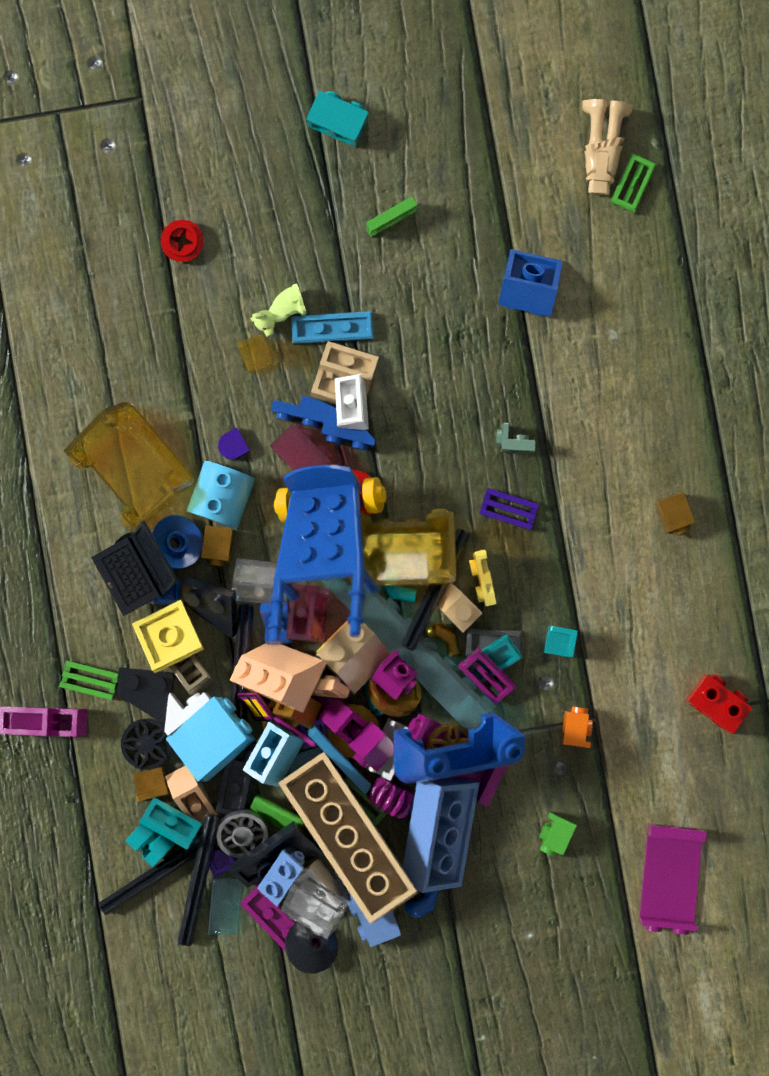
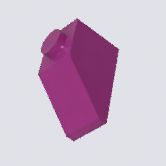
(343, 720)

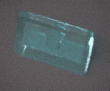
(224, 906)

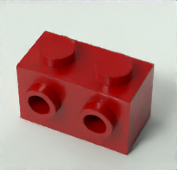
(719, 703)

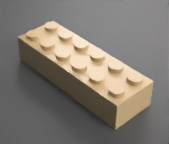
(348, 838)

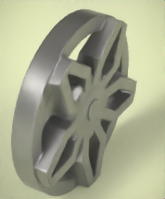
(241, 833)

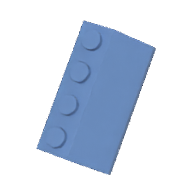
(440, 833)

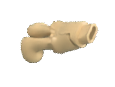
(600, 155)

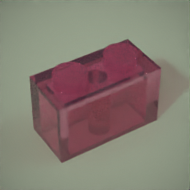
(297, 450)
(308, 615)

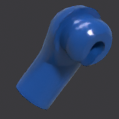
(423, 906)

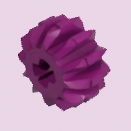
(391, 797)

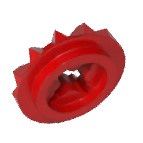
(176, 230)

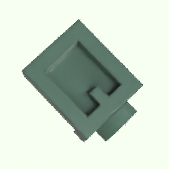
(519, 444)

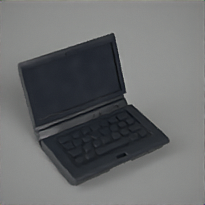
(135, 570)

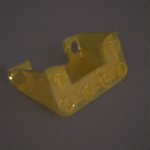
(409, 550)

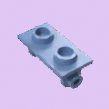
(281, 876)

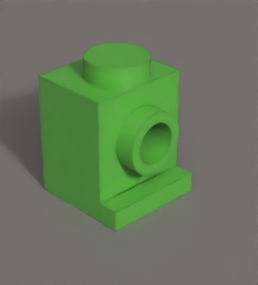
(556, 835)

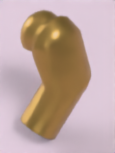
(445, 634)

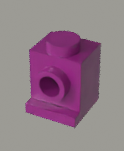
(395, 676)

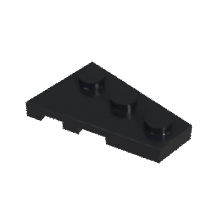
(256, 863)

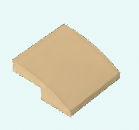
(341, 362)

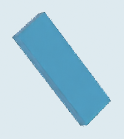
(332, 327)
(339, 759)

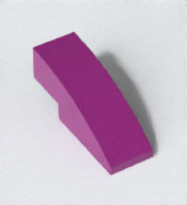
(43, 721)

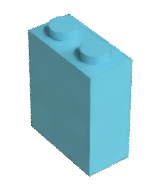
(211, 738)

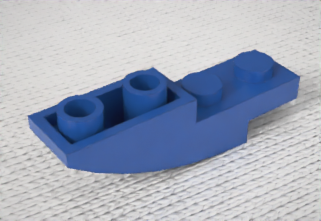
(317, 412)

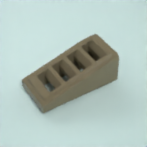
(199, 685)

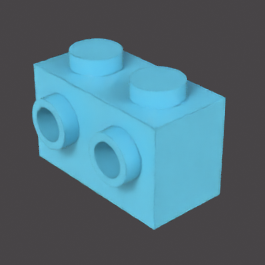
(273, 754)

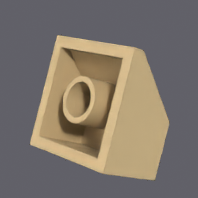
(353, 658)

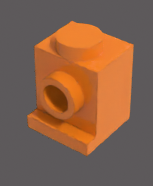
(576, 727)

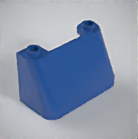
(489, 746)

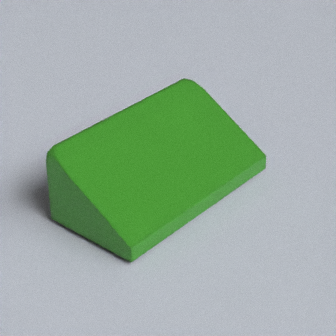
(274, 813)

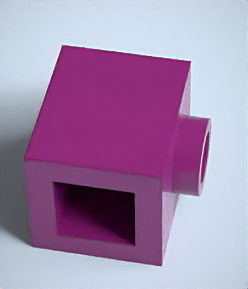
(372, 747)

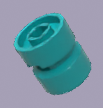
(150, 844)

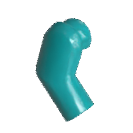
(401, 593)

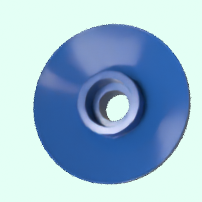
(185, 534)

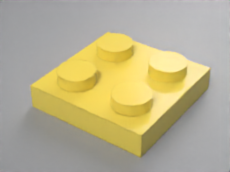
(167, 636)

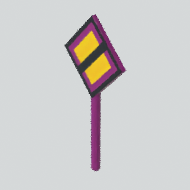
(261, 712)

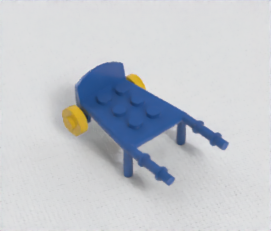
(323, 536)

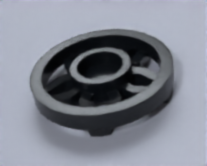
(145, 744)

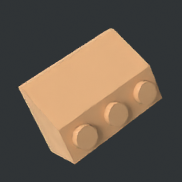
(279, 674)

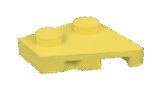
(479, 567)

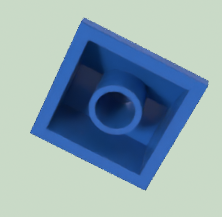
(530, 283)

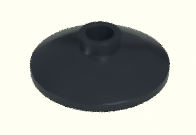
(303, 955)

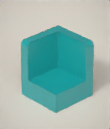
(560, 641)

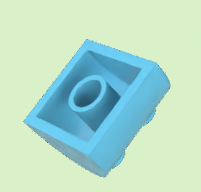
(221, 494)

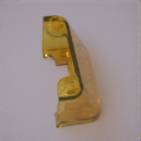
(131, 462)

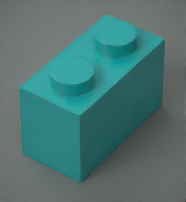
(337, 118)

